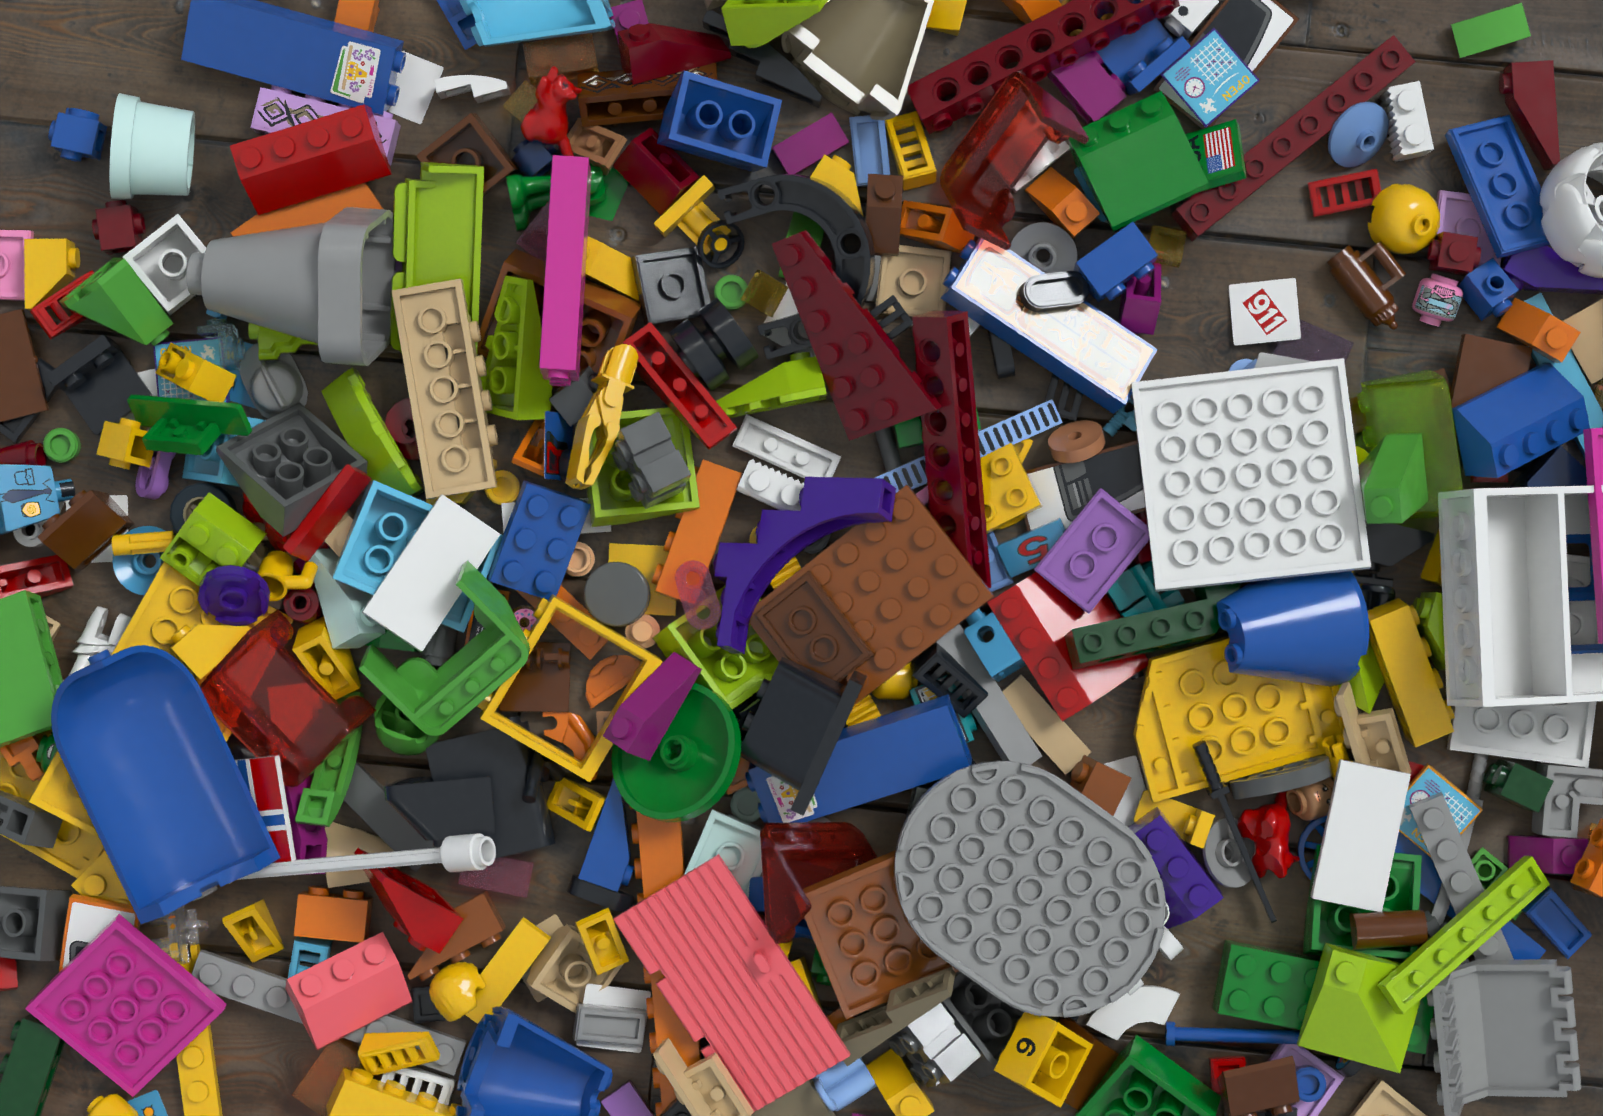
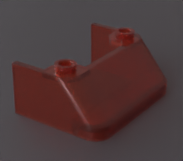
(999, 152)

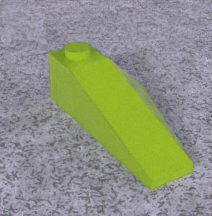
(781, 387)

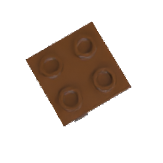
(542, 681)

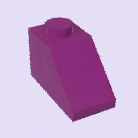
(1141, 303)
(1551, 853)

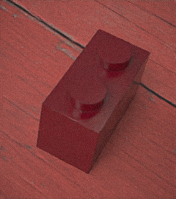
(655, 171)

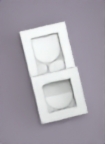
(483, 87)

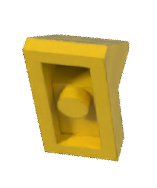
(602, 941)

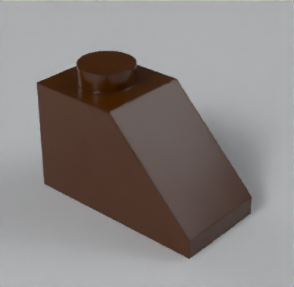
(884, 212)

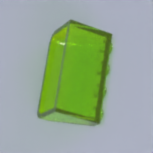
(1416, 405)

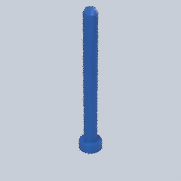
(1228, 1035)

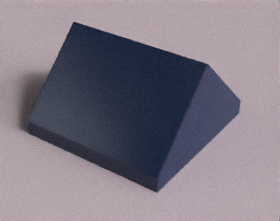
(1552, 470)

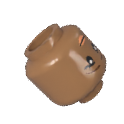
(1311, 800)

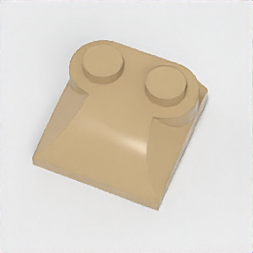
(566, 969)

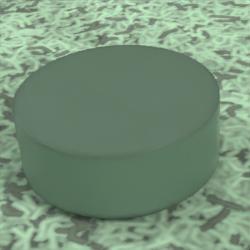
(745, 805)

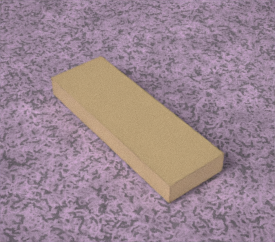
(1045, 725)

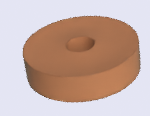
(1076, 441)

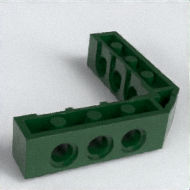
(1149, 630)

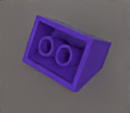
(1185, 881)

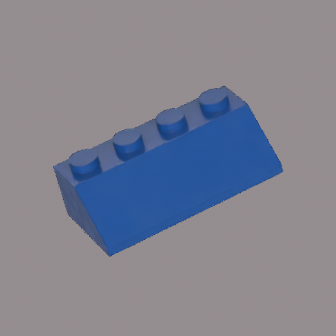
(1518, 421)

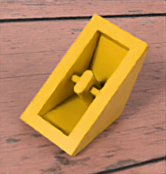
(576, 803)
(254, 931)

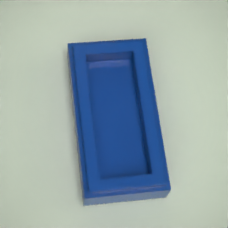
(1557, 922)

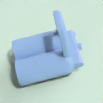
(843, 1084)

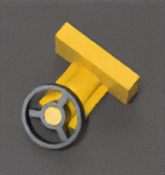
(701, 225)

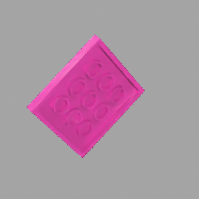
(126, 1005)

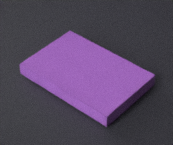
(1094, 550)

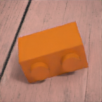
(333, 915)

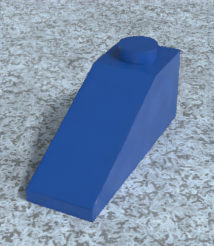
(609, 849)

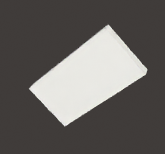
(424, 576)
(1360, 835)

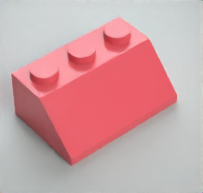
(349, 990)

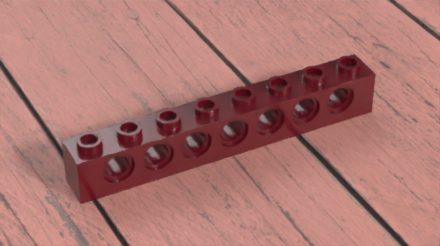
(1022, 47)
(1295, 136)
(952, 433)

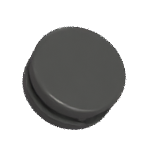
(617, 594)

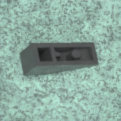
(27, 822)

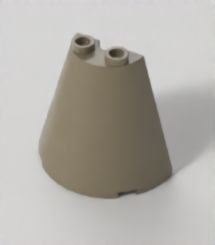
(861, 52)

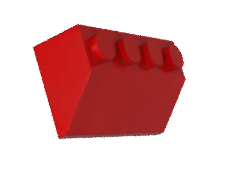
(311, 159)

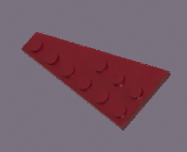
(853, 351)

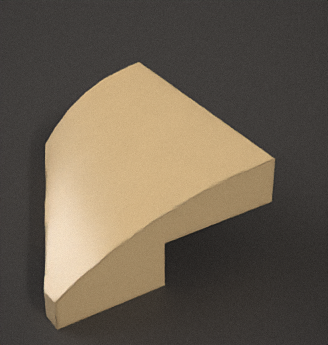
(345, 841)

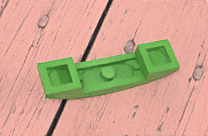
(330, 782)

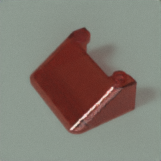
(277, 704)
(798, 857)

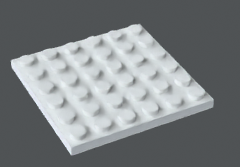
(1250, 475)

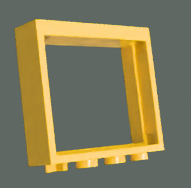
(600, 747)

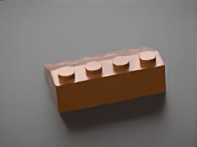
(606, 314)

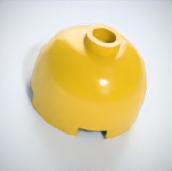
(1404, 219)

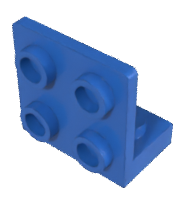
(1142, 55)

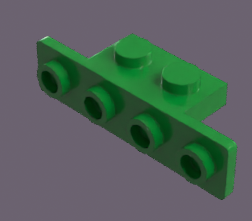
(186, 424)

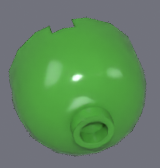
(398, 731)

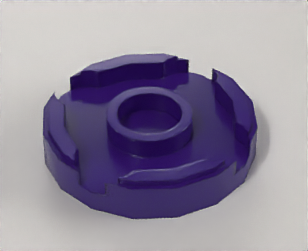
(234, 595)

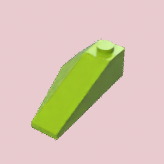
(514, 355)

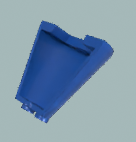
(1297, 628)
(527, 1072)

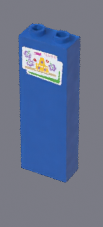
(295, 51)
(873, 762)

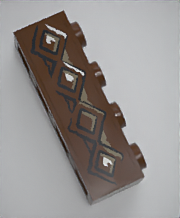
(613, 99)

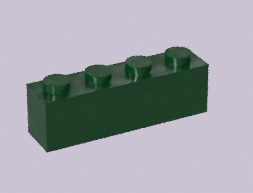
(29, 1068)

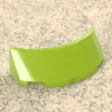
(368, 433)

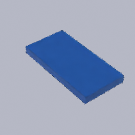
(1500, 184)

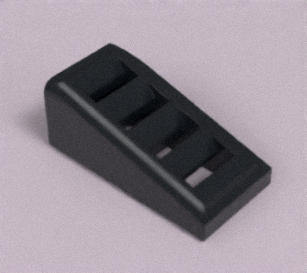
(957, 672)

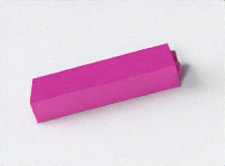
(565, 269)

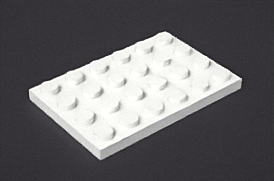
(1540, 731)

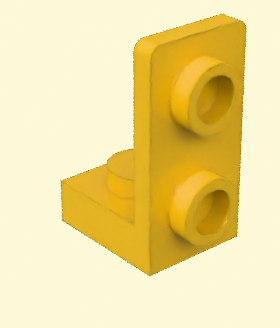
(1189, 822)

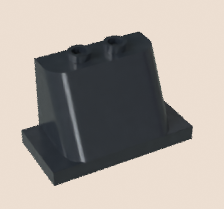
(798, 726)

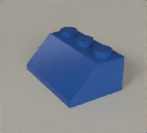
(720, 122)

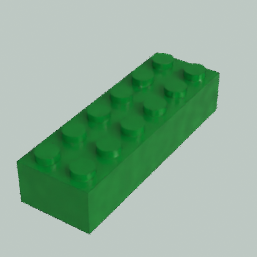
(1277, 986)

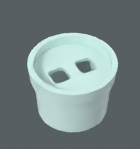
(150, 149)

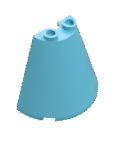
(529, 20)

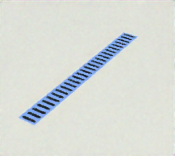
(990, 439)

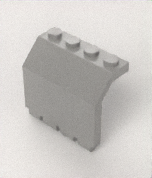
(1504, 1032)

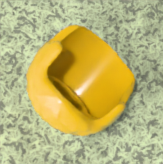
(454, 990)

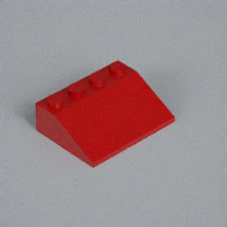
(1036, 622)

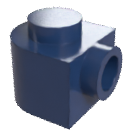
(533, 158)

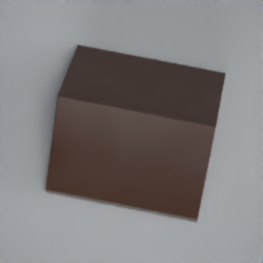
(1094, 1068)

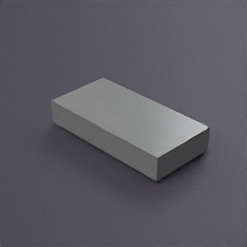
(609, 1024)

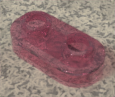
(697, 595)

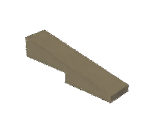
(903, 1007)

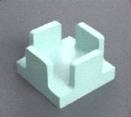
(736, 844)

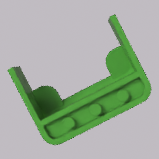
(445, 695)

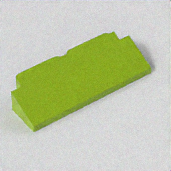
(438, 232)

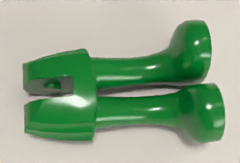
(534, 192)

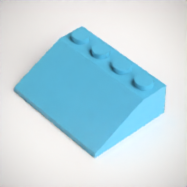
(379, 535)

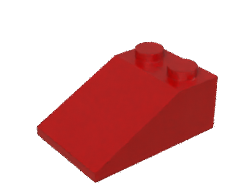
(415, 907)

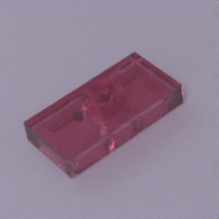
(503, 876)

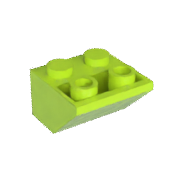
(212, 539)

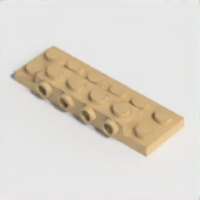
(446, 388)

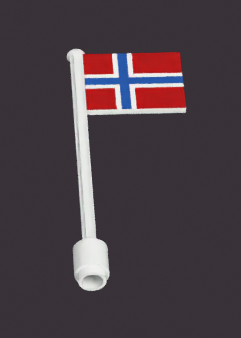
(267, 789)

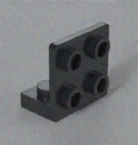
(99, 382)

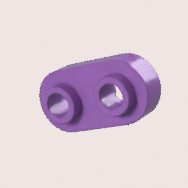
(154, 481)

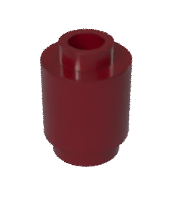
(310, 612)

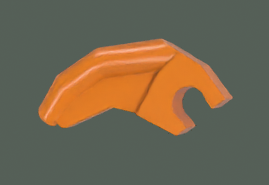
(572, 732)

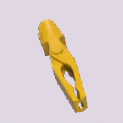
(602, 412)

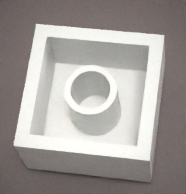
(163, 262)

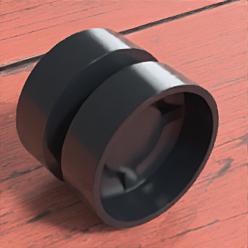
(706, 349)

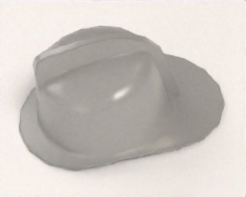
(272, 383)

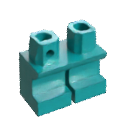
(1138, 582)

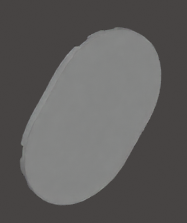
(1029, 888)

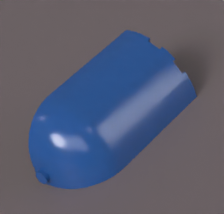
(157, 779)

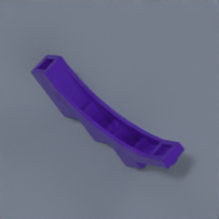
(749, 568)

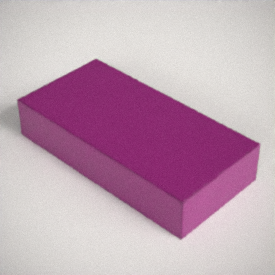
(810, 145)

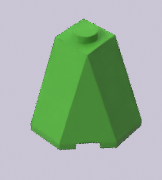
(121, 303)
(1394, 479)

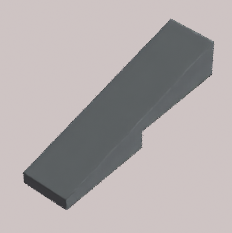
(368, 800)

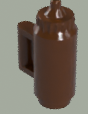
(1365, 286)

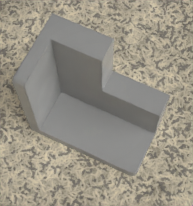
(1561, 807)

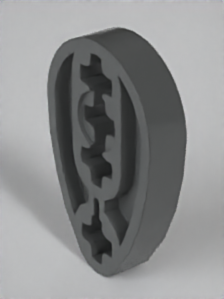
(1282, 778)

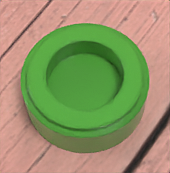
(730, 291)
(61, 445)

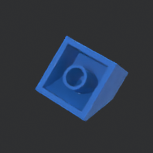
(1117, 262)

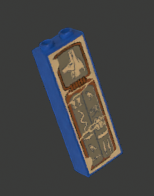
(1072, 343)

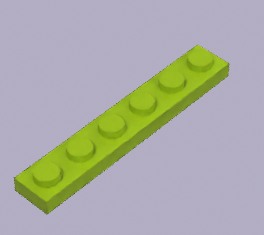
(1463, 935)

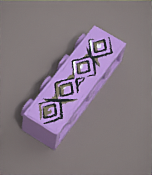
(279, 110)

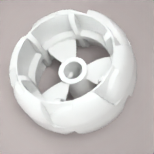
(1572, 213)

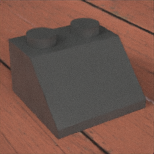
(32, 922)

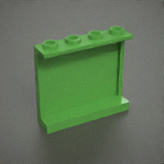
(27, 668)

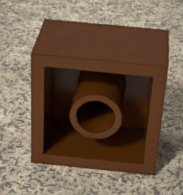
(471, 144)

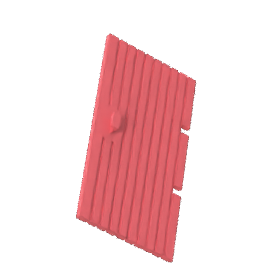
(732, 983)

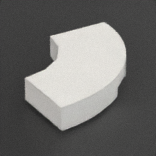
(1145, 1005)

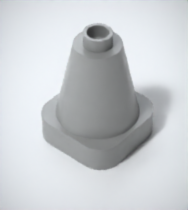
(307, 282)

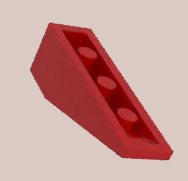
(679, 387)

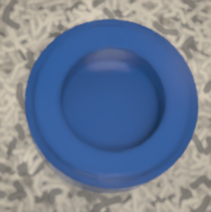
(1310, 1083)

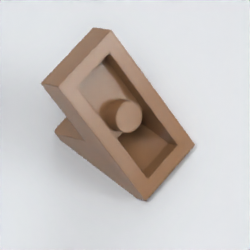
(597, 143)

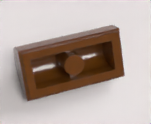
(1388, 929)

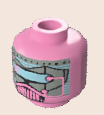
(1437, 299)

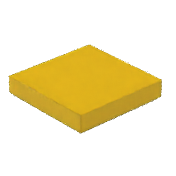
(646, 560)

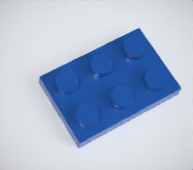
(538, 540)

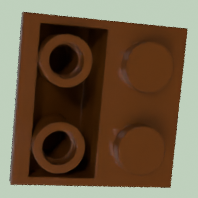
(85, 528)

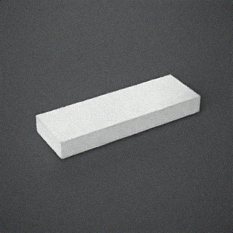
(784, 449)

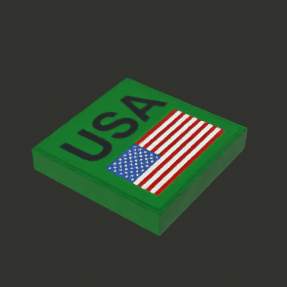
(1219, 153)

